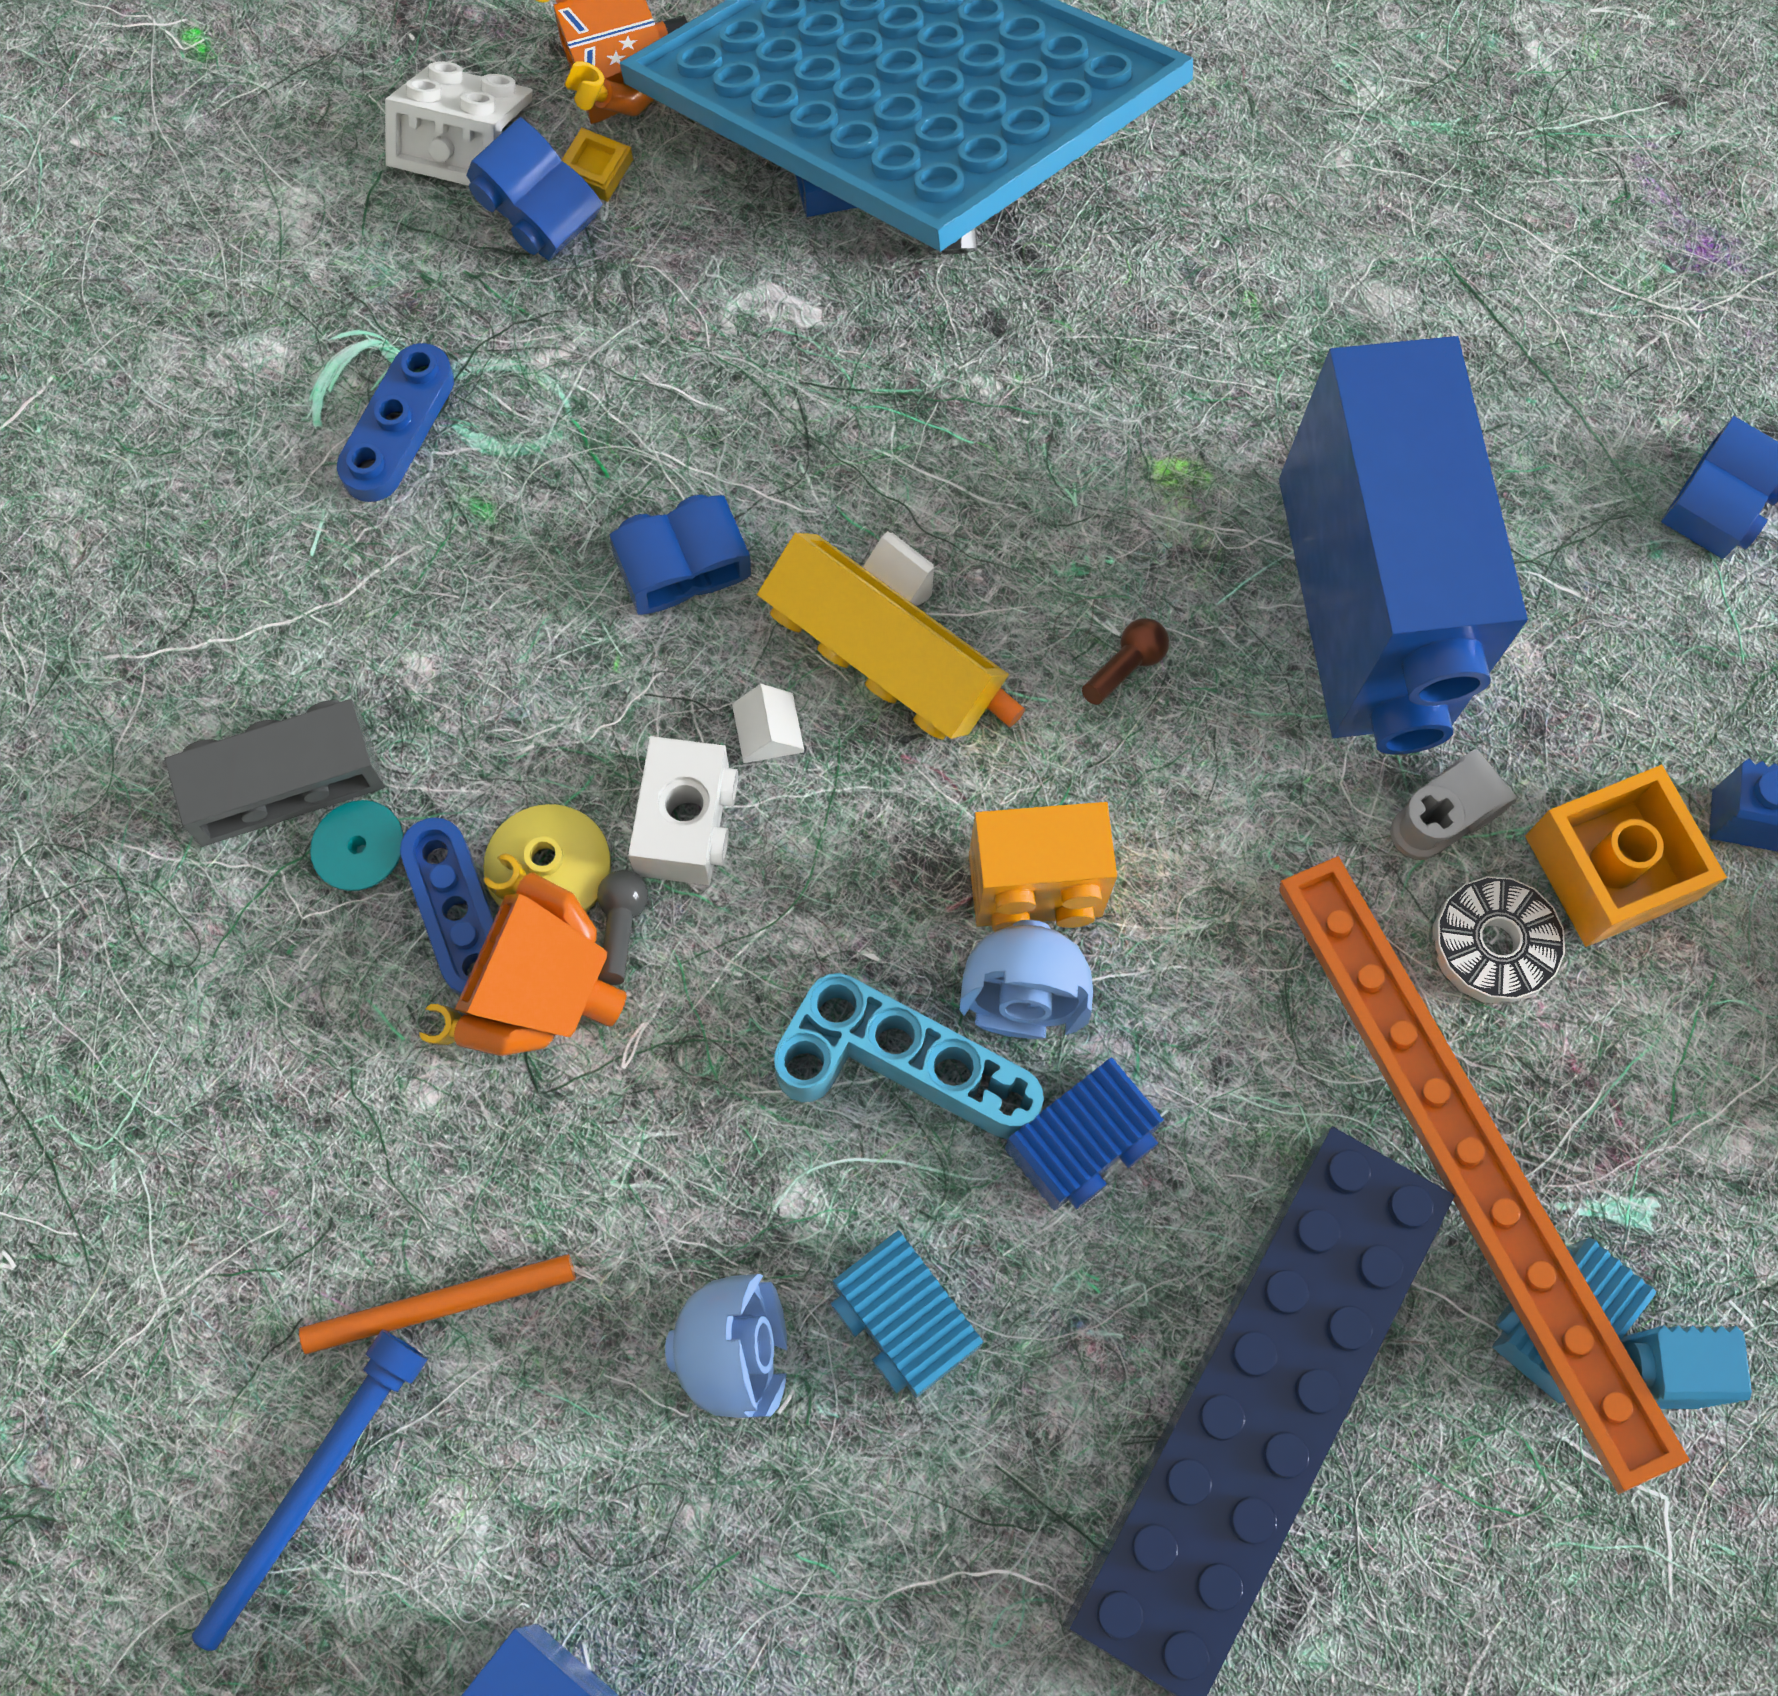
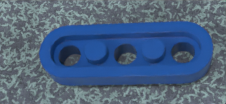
(397, 440)
(443, 886)

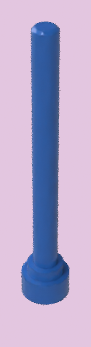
(389, 1366)

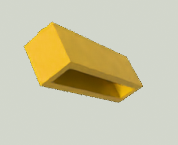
(881, 636)

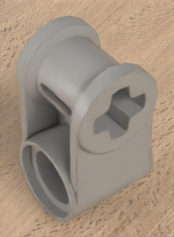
(1454, 803)

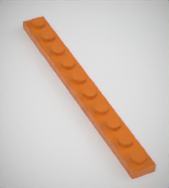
(1488, 1184)

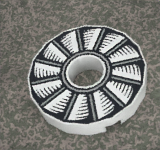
(1523, 915)

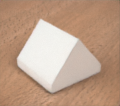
(901, 569)
(767, 724)

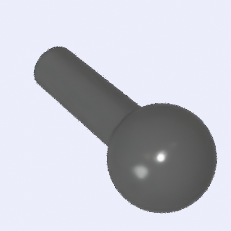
(621, 897)

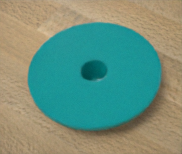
(356, 845)

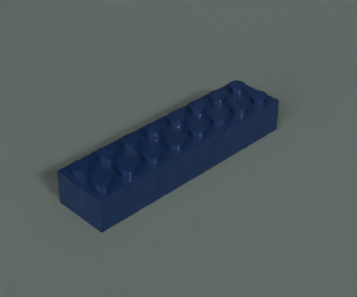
(1258, 1416)

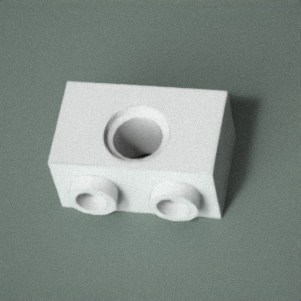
(677, 775)

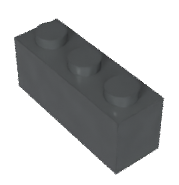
(274, 772)

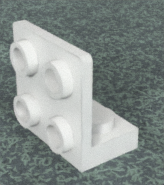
(447, 119)

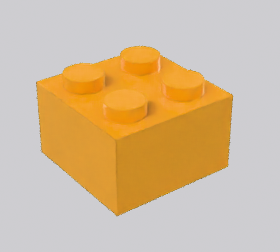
(1624, 855)
(1042, 865)

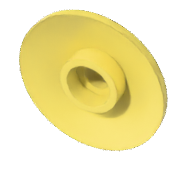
(578, 843)

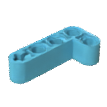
(912, 1068)

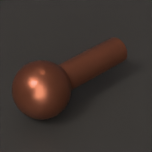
(1142, 644)

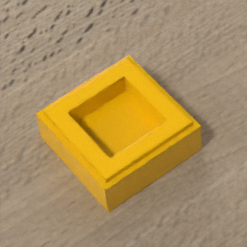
(598, 161)

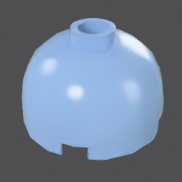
(1027, 981)
(727, 1347)

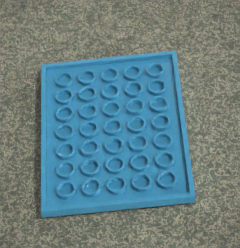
(911, 103)

